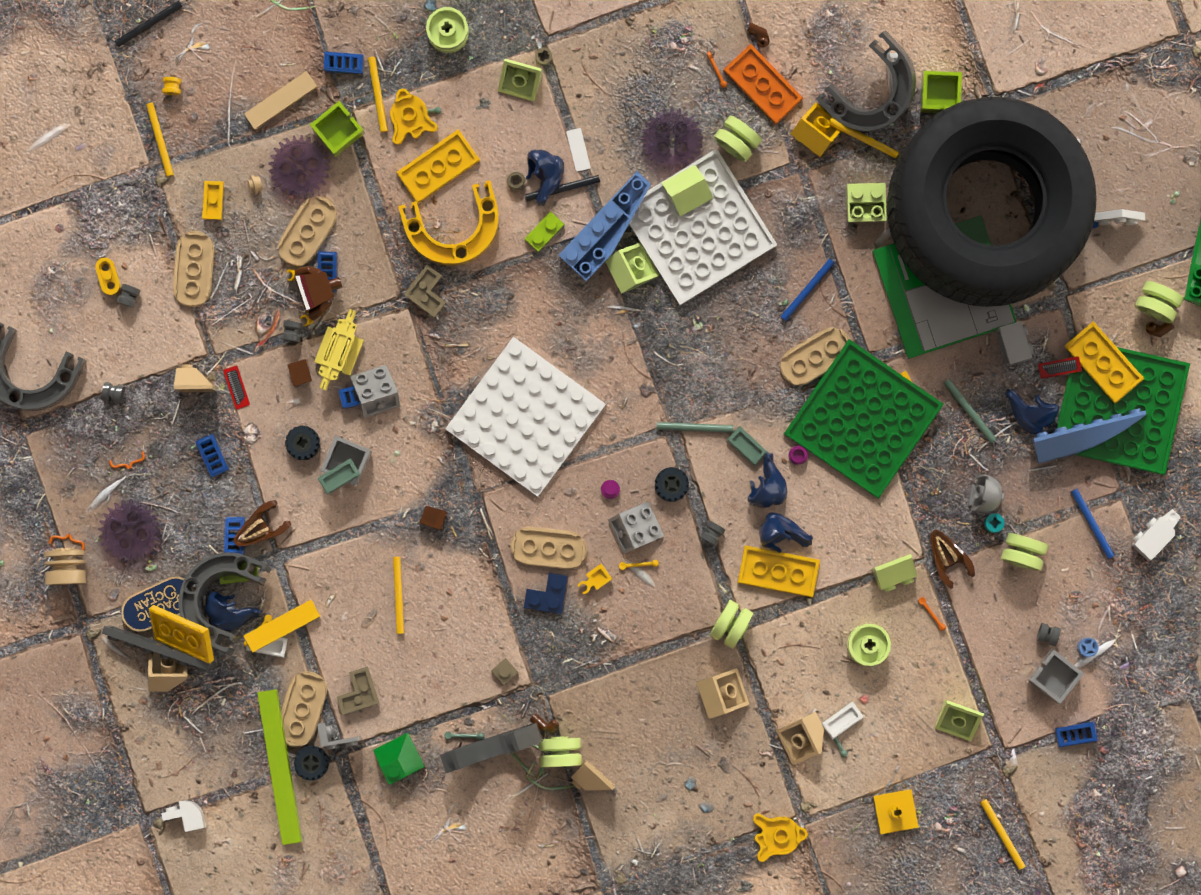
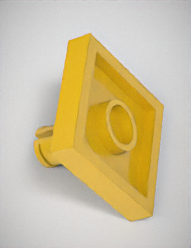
(895, 811)

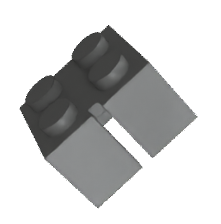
(1014, 344)
(343, 450)
(1055, 677)

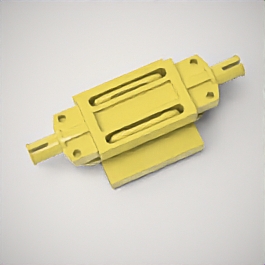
(338, 350)

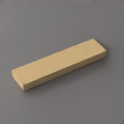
(280, 100)

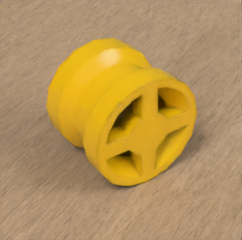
(171, 86)

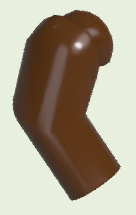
(544, 726)

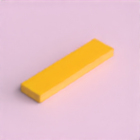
(281, 626)

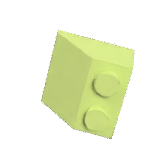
(631, 267)
(895, 572)

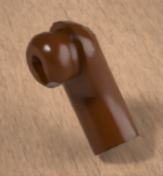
(761, 34)
(1158, 330)

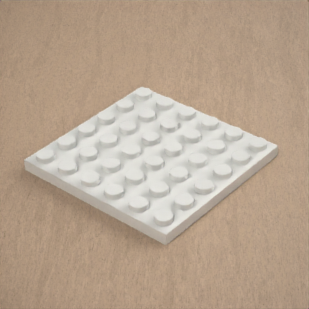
(707, 241)
(525, 416)

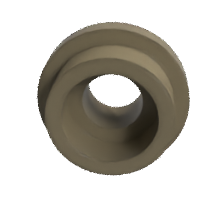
(516, 175)

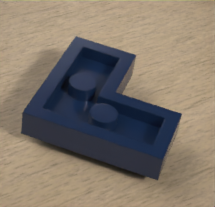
(552, 599)

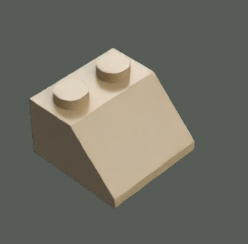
(722, 693)

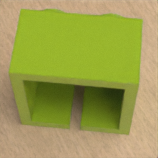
(940, 90)
(336, 129)

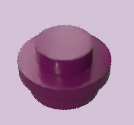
(798, 455)
(610, 489)

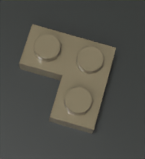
(421, 293)
(364, 693)

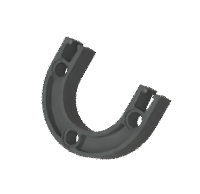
(902, 95)
(43, 397)
(204, 575)
(490, 747)

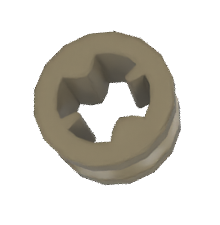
(546, 61)

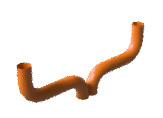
(130, 465)
(70, 537)

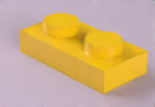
(213, 200)

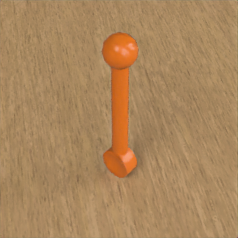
(723, 84)
(922, 601)

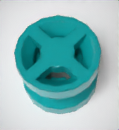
(992, 525)

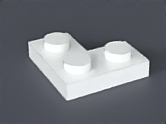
(1119, 216)

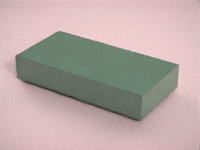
(747, 445)
(339, 476)

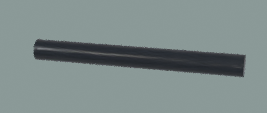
(149, 23)
(567, 186)

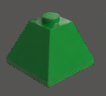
(398, 758)

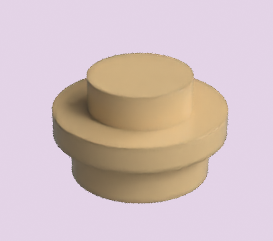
(254, 184)

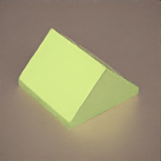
(519, 80)
(687, 190)
(958, 720)

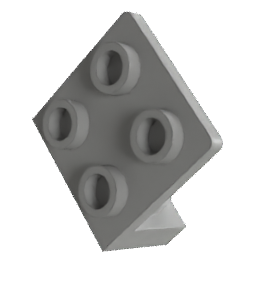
(375, 391)
(635, 527)
(326, 731)

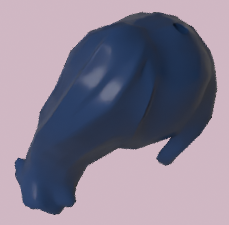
(548, 169)
(1032, 417)
(772, 489)
(778, 528)
(224, 615)

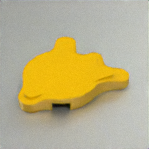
(410, 116)
(778, 836)

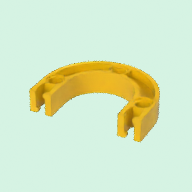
(446, 253)

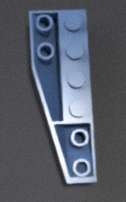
(602, 234)
(1082, 437)

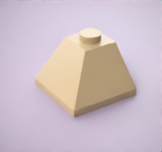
(191, 380)
(164, 673)
(802, 738)
(590, 778)

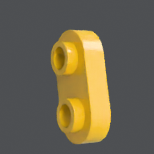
(108, 277)

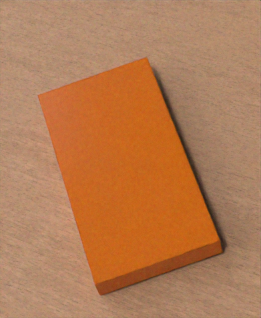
(763, 84)

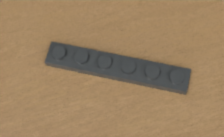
(150, 646)

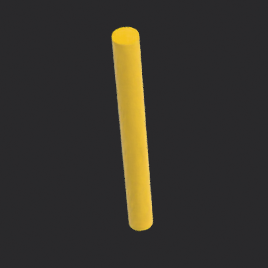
(377, 94)
(864, 138)
(159, 139)
(398, 595)
(1002, 834)

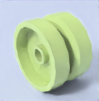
(458, 30)
(737, 138)
(1159, 302)
(1023, 555)
(730, 623)
(880, 644)
(560, 752)

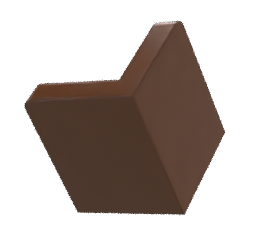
(299, 372)
(433, 517)

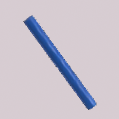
(806, 291)
(1092, 523)

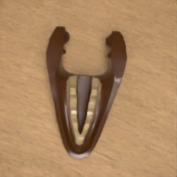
(256, 529)
(947, 554)

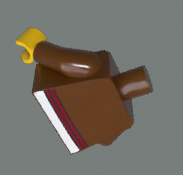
(314, 291)

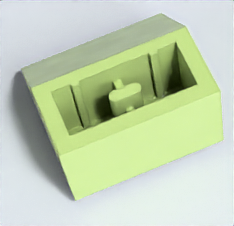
(866, 202)

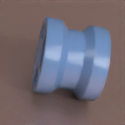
(1090, 648)

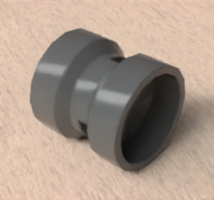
(128, 295)
(291, 336)
(112, 392)
(712, 533)
(1048, 634)

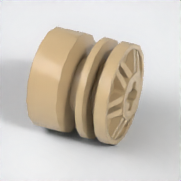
(65, 567)

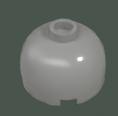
(986, 494)

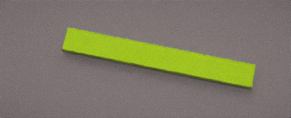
(279, 766)

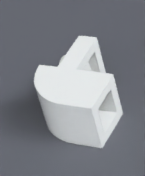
(190, 812)

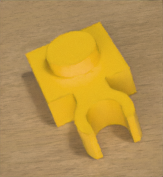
(597, 577)

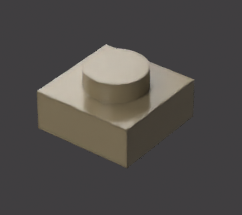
(504, 671)

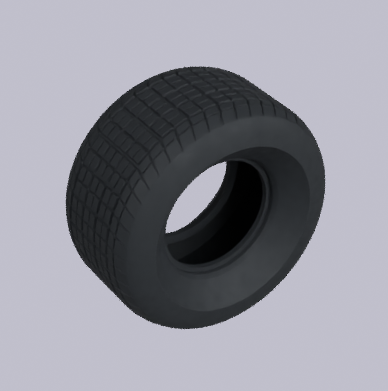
(1033, 146)

